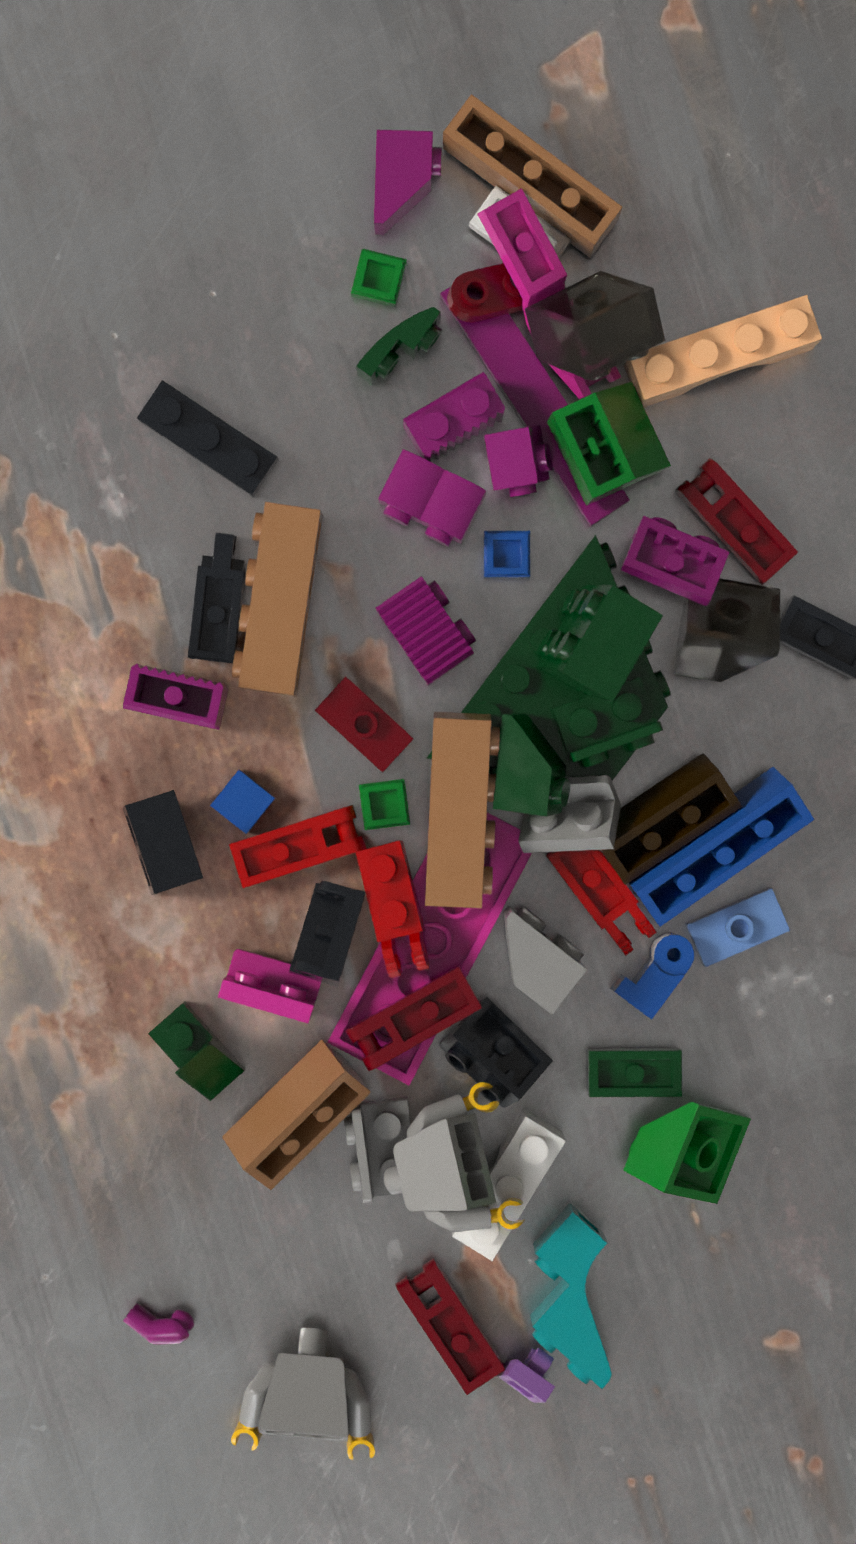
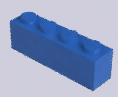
(767, 817)

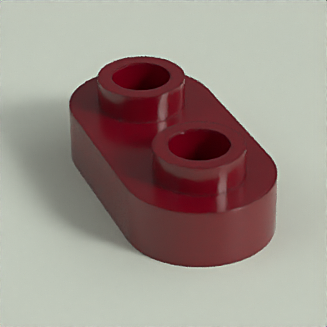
(496, 293)

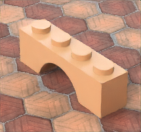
(723, 349)

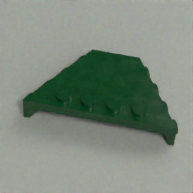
(522, 687)

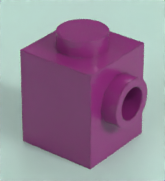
(518, 459)

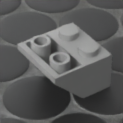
(539, 965)

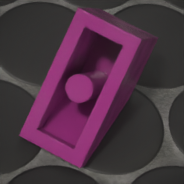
(402, 174)

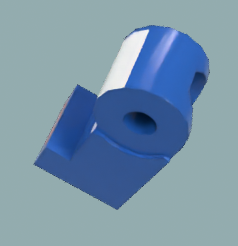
(659, 976)

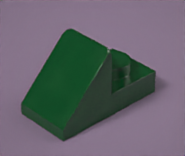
(196, 1052)

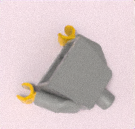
(446, 1169)
(307, 1398)

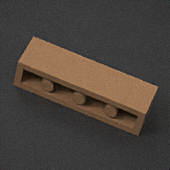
(515, 161)
(279, 599)
(459, 810)

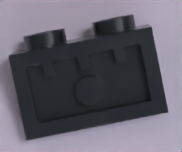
(495, 1053)

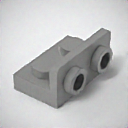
(584, 824)
(375, 1131)

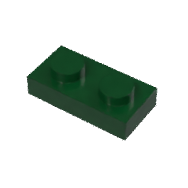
(635, 1072)

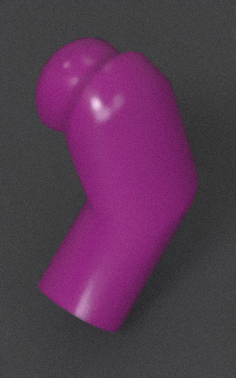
(160, 1331)

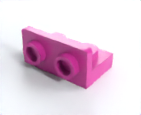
(269, 986)

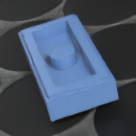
(737, 927)

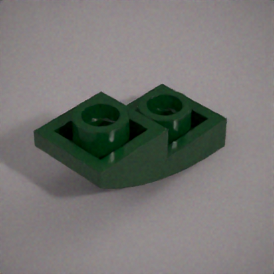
(410, 336)

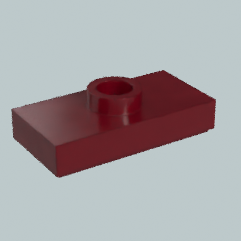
(364, 724)

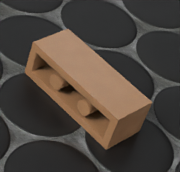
(295, 1115)

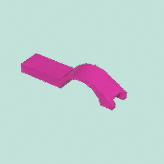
(531, 264)

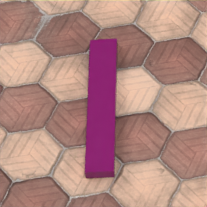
(529, 394)

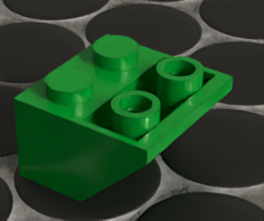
(607, 441)

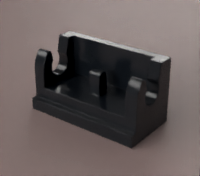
(162, 842)
(327, 932)

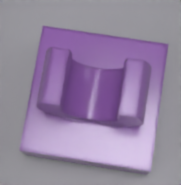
(528, 1376)

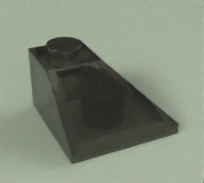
(729, 633)

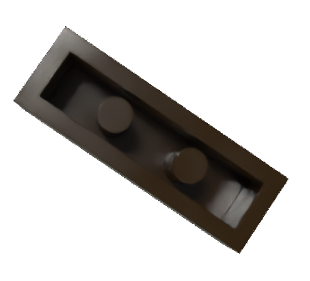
(670, 817)

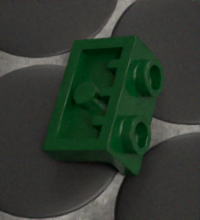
(597, 725)

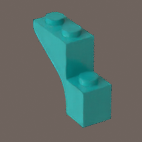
(564, 1316)

